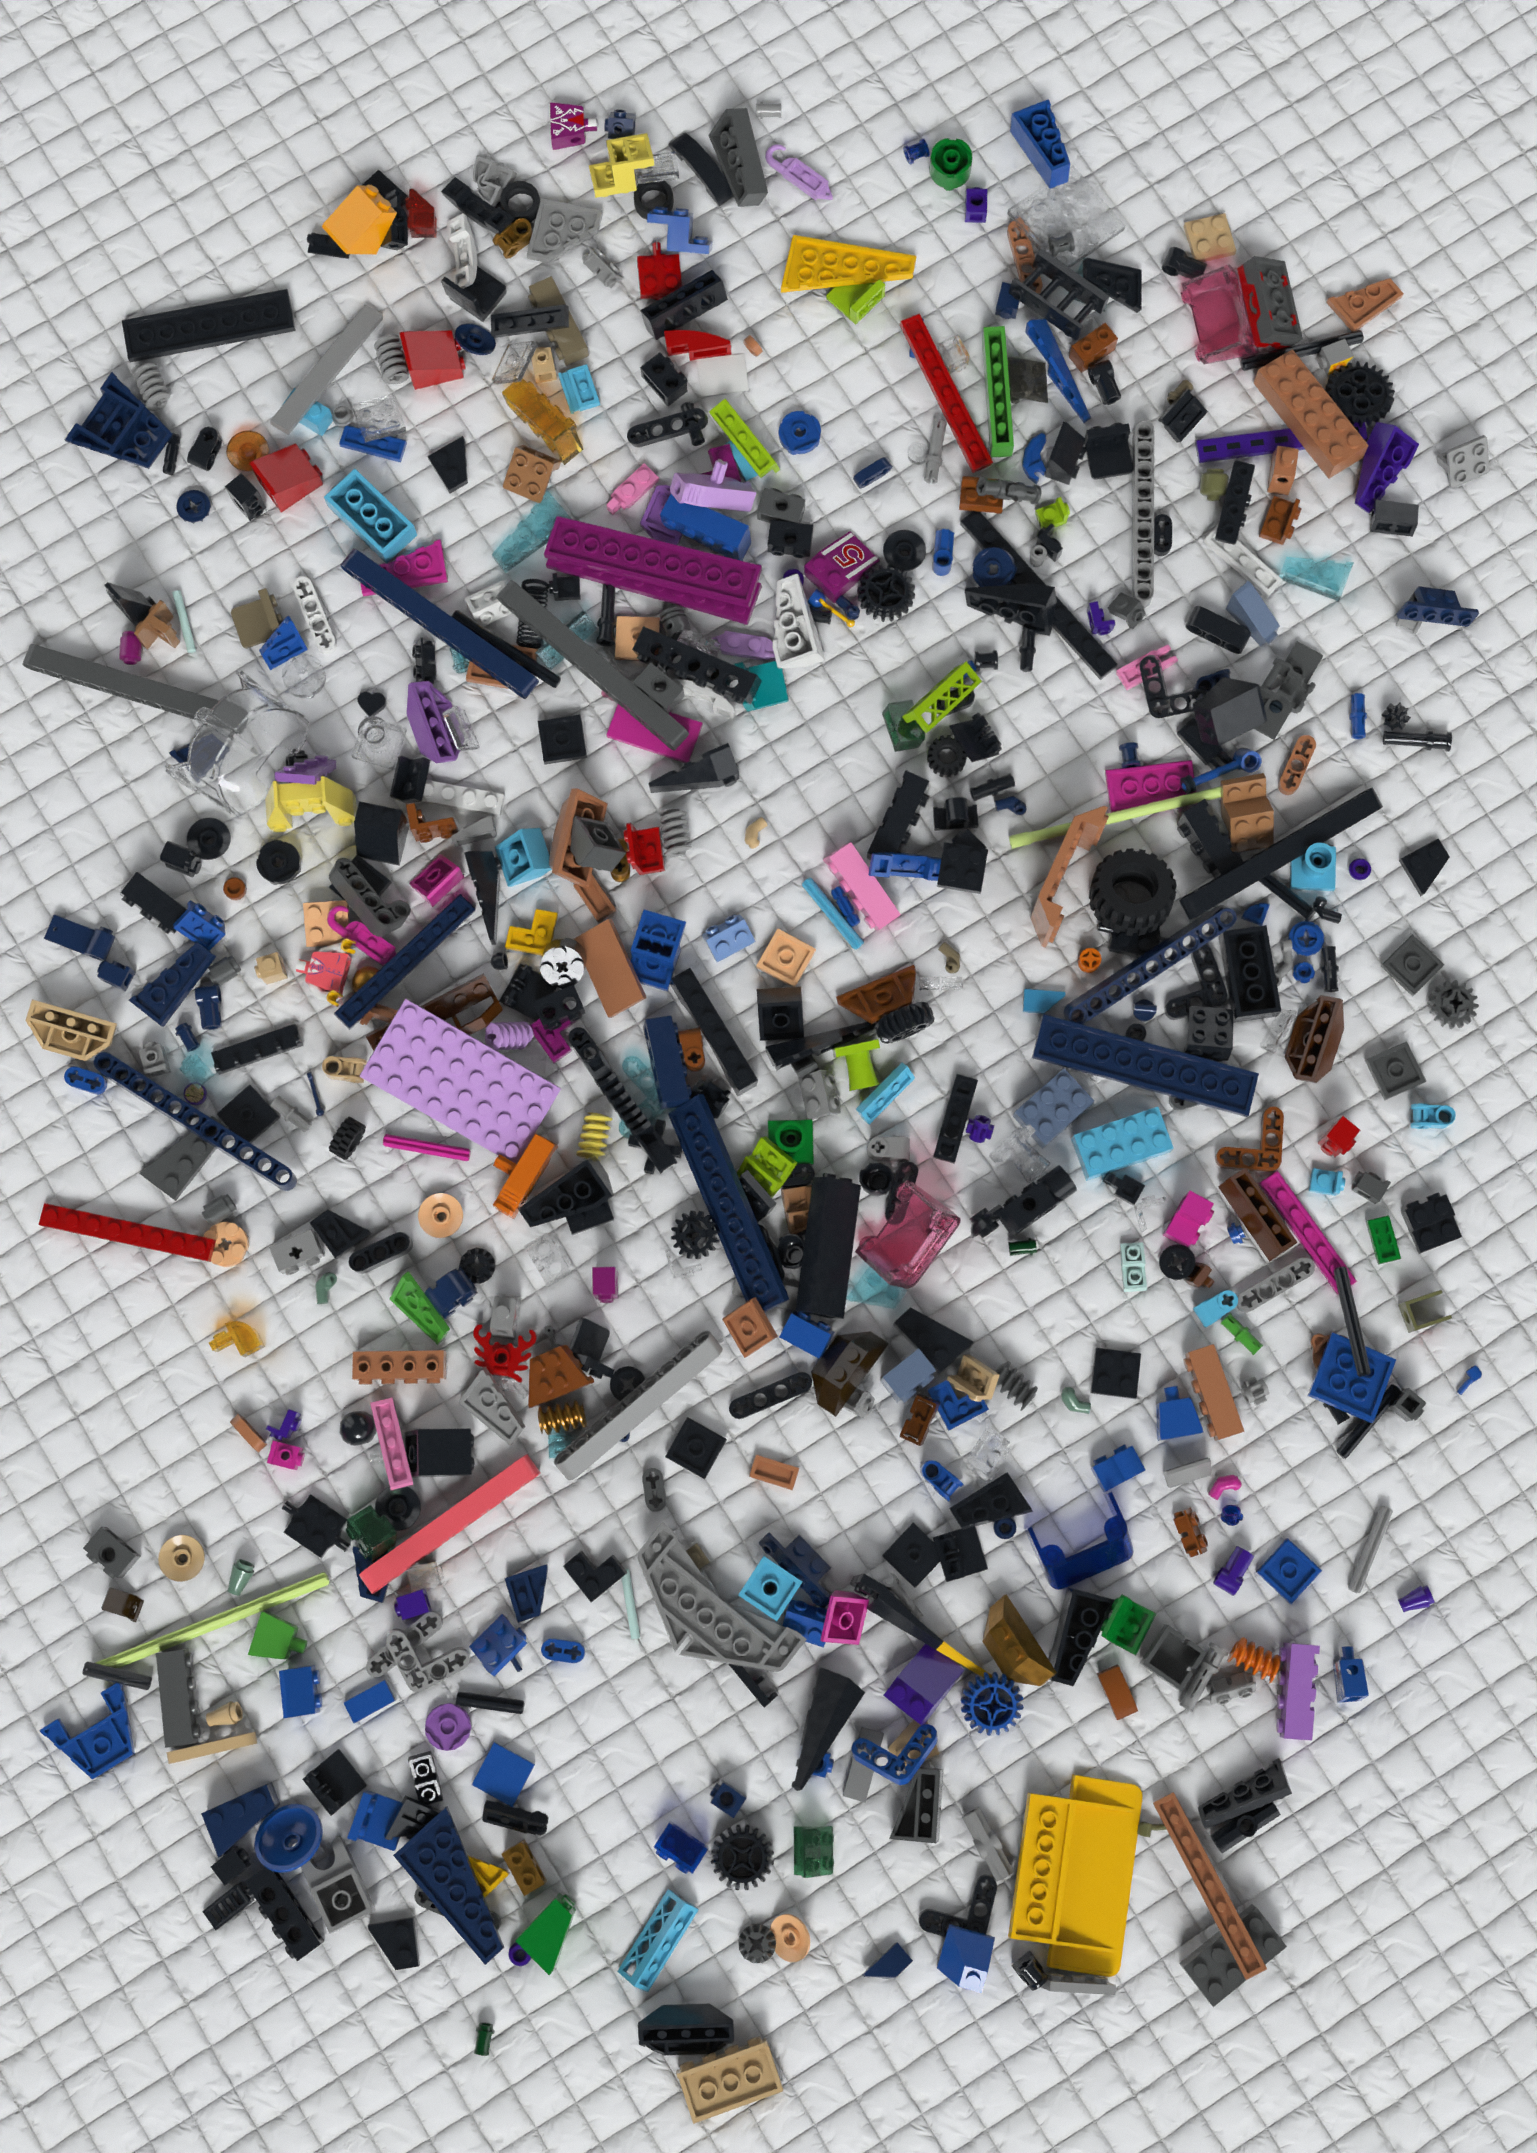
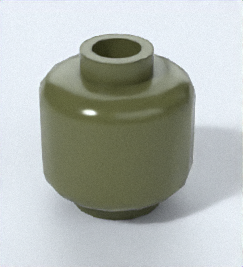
(1214, 484)

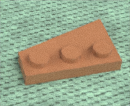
(1365, 304)

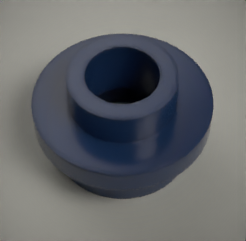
(1005, 1535)

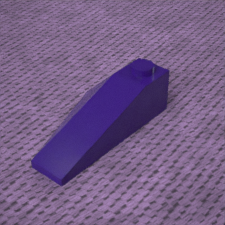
(1385, 457)

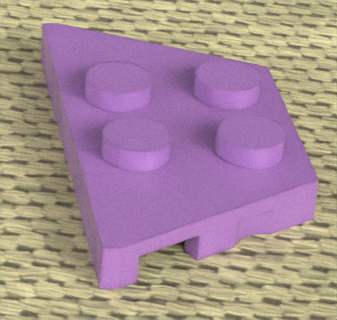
(651, 519)

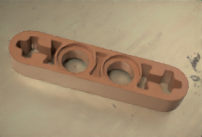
(1022, 259)

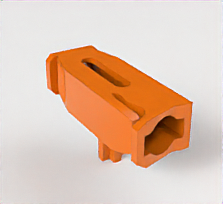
(523, 1174)

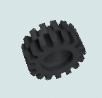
(944, 768)
(347, 1138)

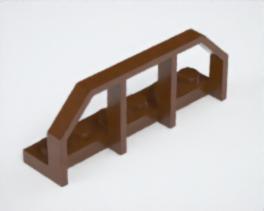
(455, 1002)

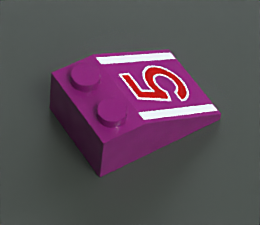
(840, 566)

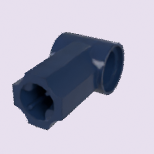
(208, 1001)

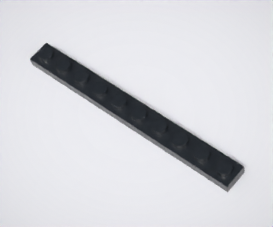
(1064, 621)

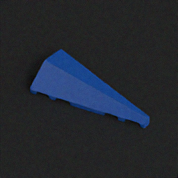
(1058, 371)

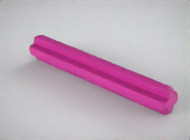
(426, 1147)

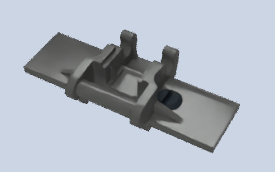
(1292, 691)

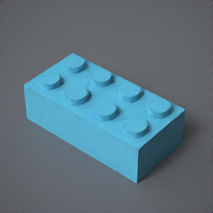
(370, 516)
(1122, 1143)

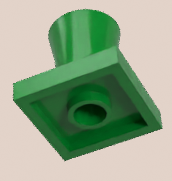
(802, 1130)

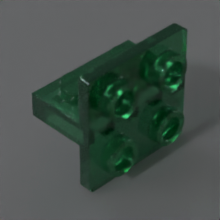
(813, 1851)

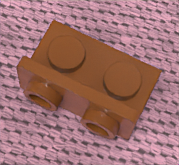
(973, 502)
(1279, 520)

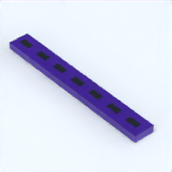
(1252, 444)

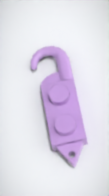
(800, 175)
(746, 646)

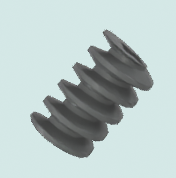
(1015, 1385)

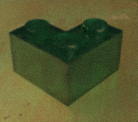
(372, 1533)

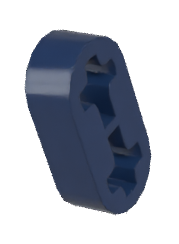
(872, 472)

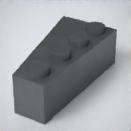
(739, 157)

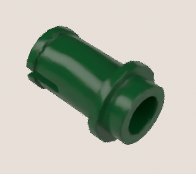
(1022, 1247)
(483, 2040)

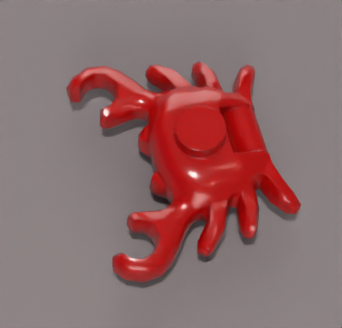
(503, 1359)

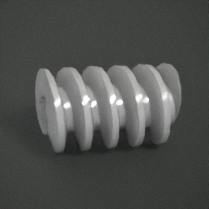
(391, 360)
(151, 386)
(674, 832)

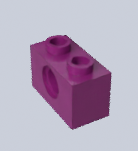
(605, 1284)

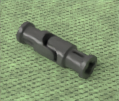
(1008, 490)

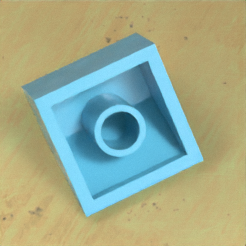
(523, 856)

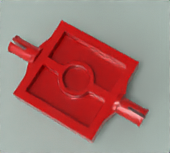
(658, 274)

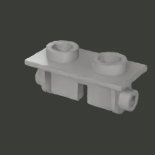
(608, 271)
(1240, 1687)

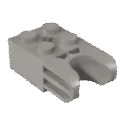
(337, 1880)

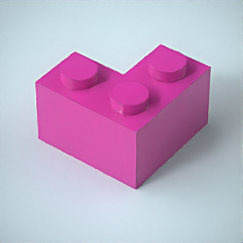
(1188, 1218)

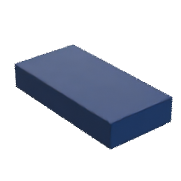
(369, 1701)

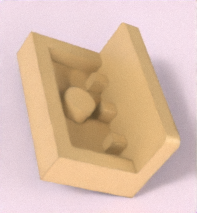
(975, 1379)

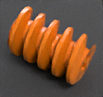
(1255, 1658)

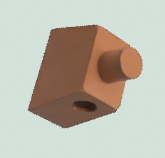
(1282, 466)

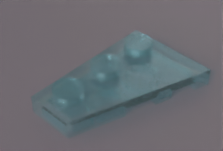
(1319, 577)

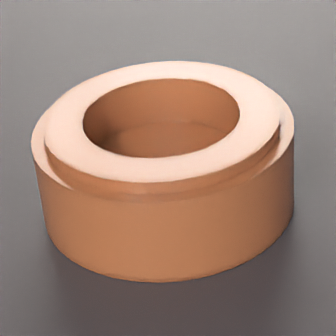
(752, 346)

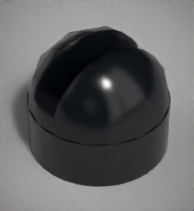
(499, 961)

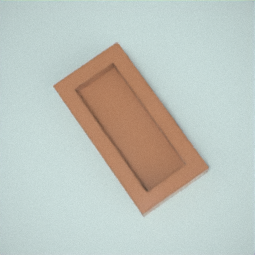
(595, 900)
(774, 1472)

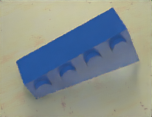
(707, 528)

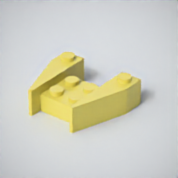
(297, 798)

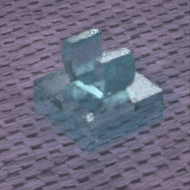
(558, 1443)

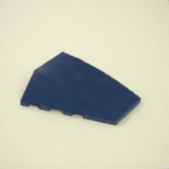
(121, 427)

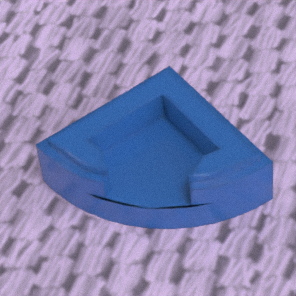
(1256, 913)

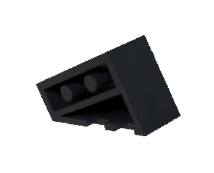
(152, 902)
(934, 1340)

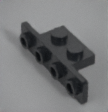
(1235, 501)

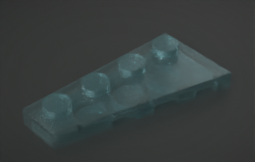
(530, 533)

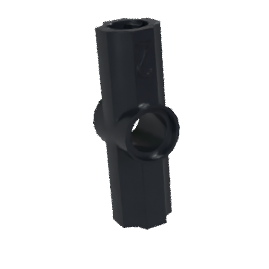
(1232, 1834)

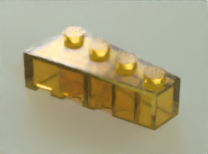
(544, 419)

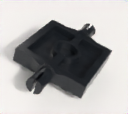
(1132, 945)
(316, 1526)

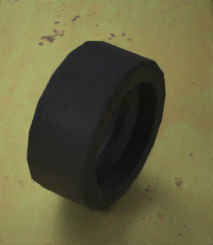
(661, 186)
(516, 188)

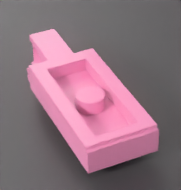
(632, 489)

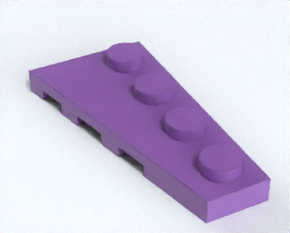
(308, 771)

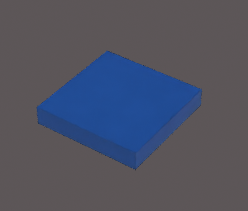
(1288, 1571)
(503, 1774)

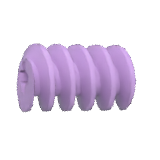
(508, 1035)

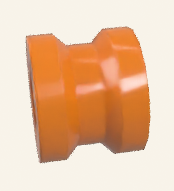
(1089, 955)

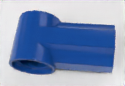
(943, 551)

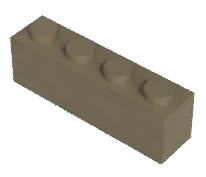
(569, 340)

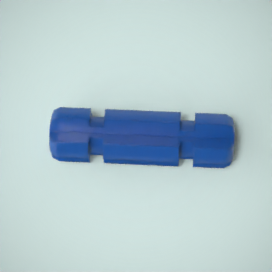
(845, 906)

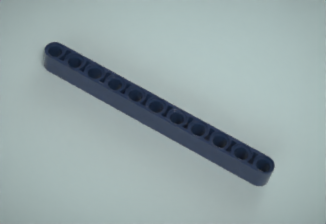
(439, 623)
(201, 1128)

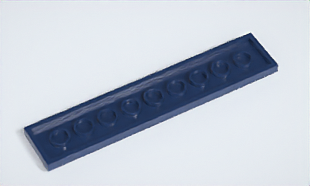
(1145, 1065)
(727, 1203)

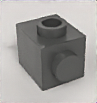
(1408, 1405)

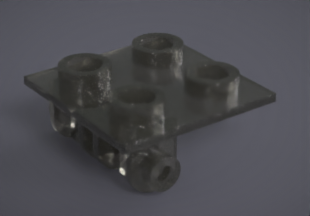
(1027, 380)

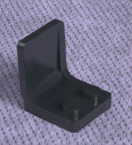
(479, 297)

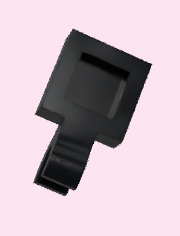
(1126, 1188)

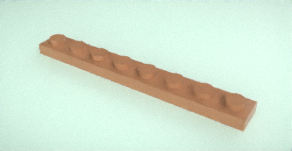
(1210, 1886)

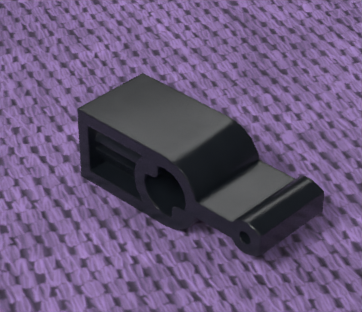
(398, 232)

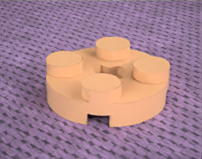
(236, 1250)

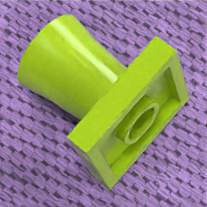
(859, 1064)

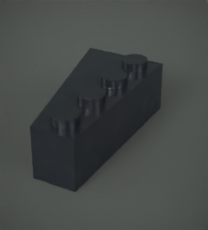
(901, 815)
(1077, 1633)

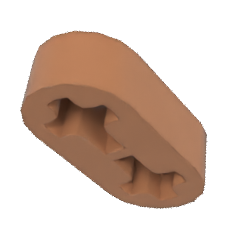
(248, 1432)

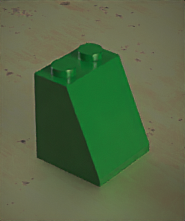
(548, 1932)

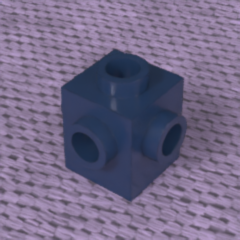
(620, 124)

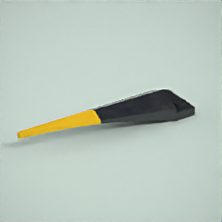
(888, 1607)

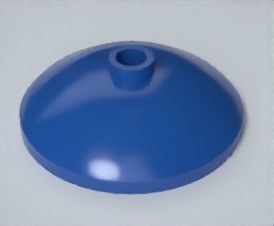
(281, 1830)

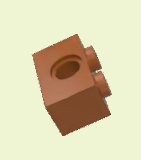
(1093, 347)

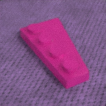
(417, 569)

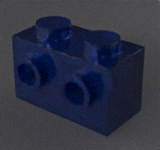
(680, 1848)

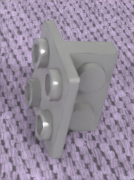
(1466, 461)

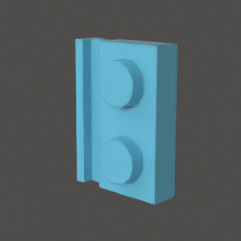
(579, 389)

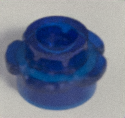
(1231, 1515)

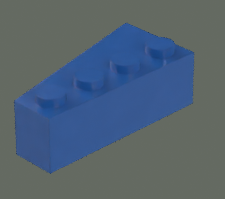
(1041, 142)

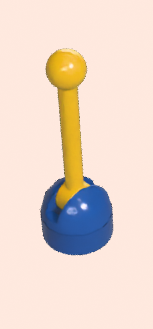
(818, 600)

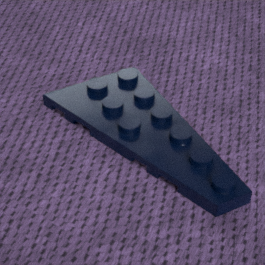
(444, 1873)

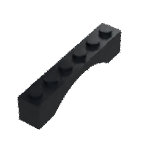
(717, 1035)

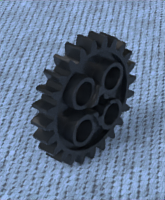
(1361, 393)

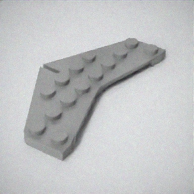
(693, 1609)

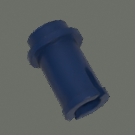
(187, 1036)

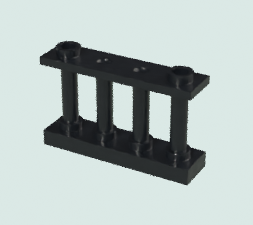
(1068, 279)

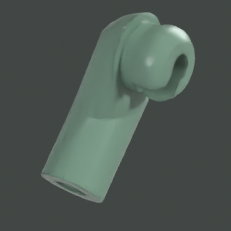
(1072, 1402)

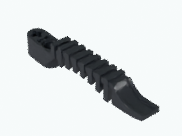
(620, 1099)

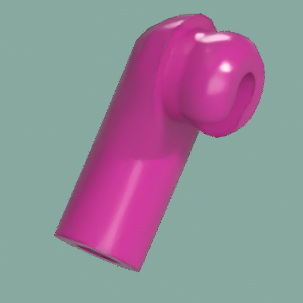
(1224, 1483)

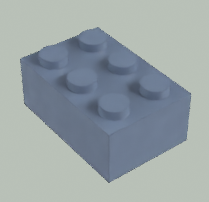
(1054, 1107)
(908, 1375)

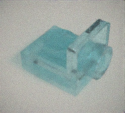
(196, 1070)

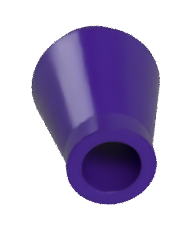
(1417, 1599)

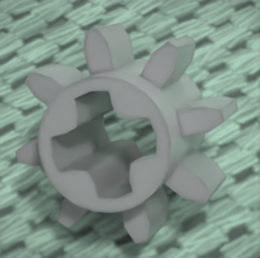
(1255, 1391)

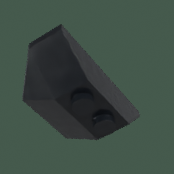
(686, 2029)

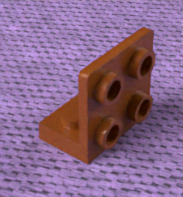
(426, 831)

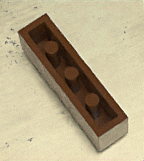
(1257, 1214)

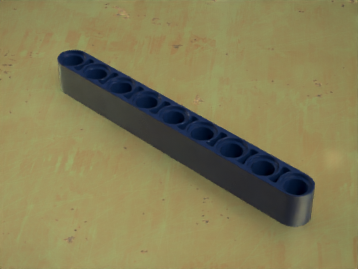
(1161, 964)

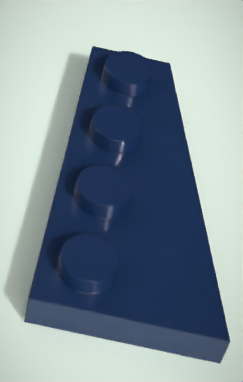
(169, 990)

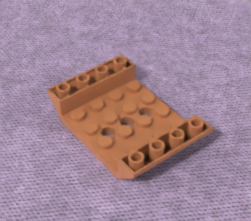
(1084, 833)

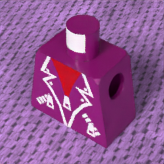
(569, 125)

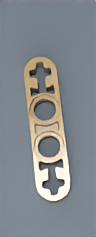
(211, 1747)

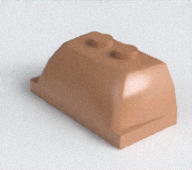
(561, 858)

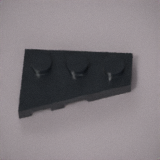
(1116, 280)
(991, 1503)

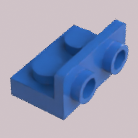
(200, 925)

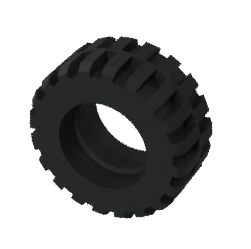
(1139, 868)

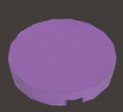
(448, 1726)

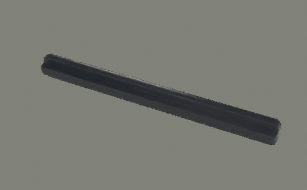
(1301, 350)
(509, 650)

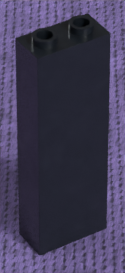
(828, 1246)

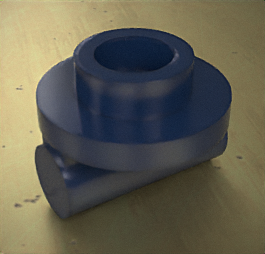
(1144, 1010)

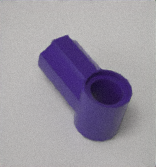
(1230, 1576)

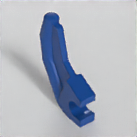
(1032, 460)

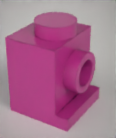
(276, 1452)

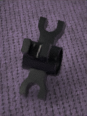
(659, 1127)

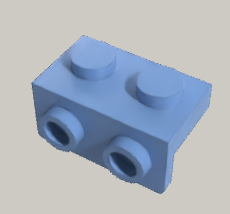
(728, 937)

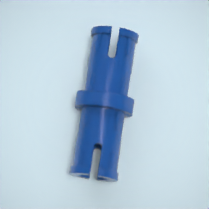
(1358, 716)

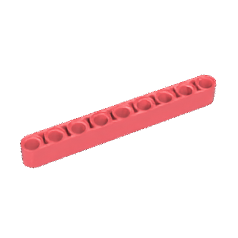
(449, 1524)

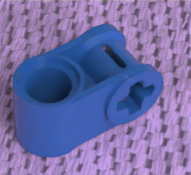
(941, 1480)

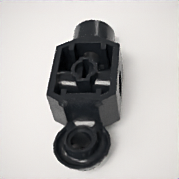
(1043, 1197)

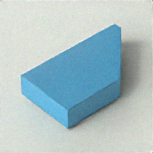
(1040, 1000)

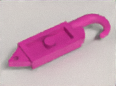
(371, 945)

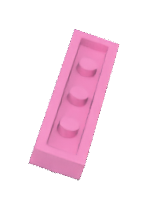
(391, 1443)

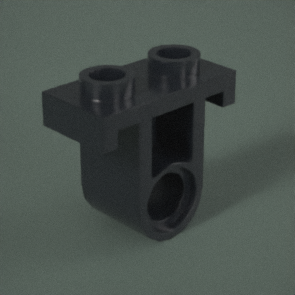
(955, 815)

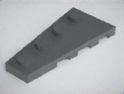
(180, 1164)

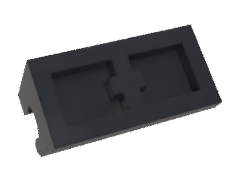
(1394, 518)

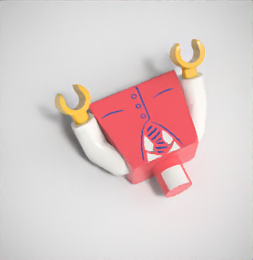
(328, 971)

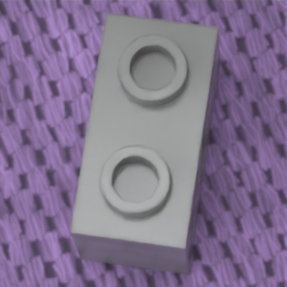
(284, 1251)

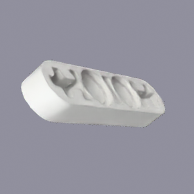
(316, 614)

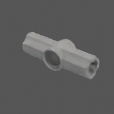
(987, 1844)

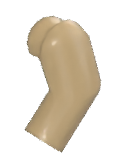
(752, 832)

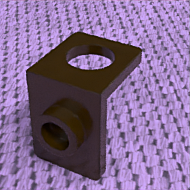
(122, 1604)

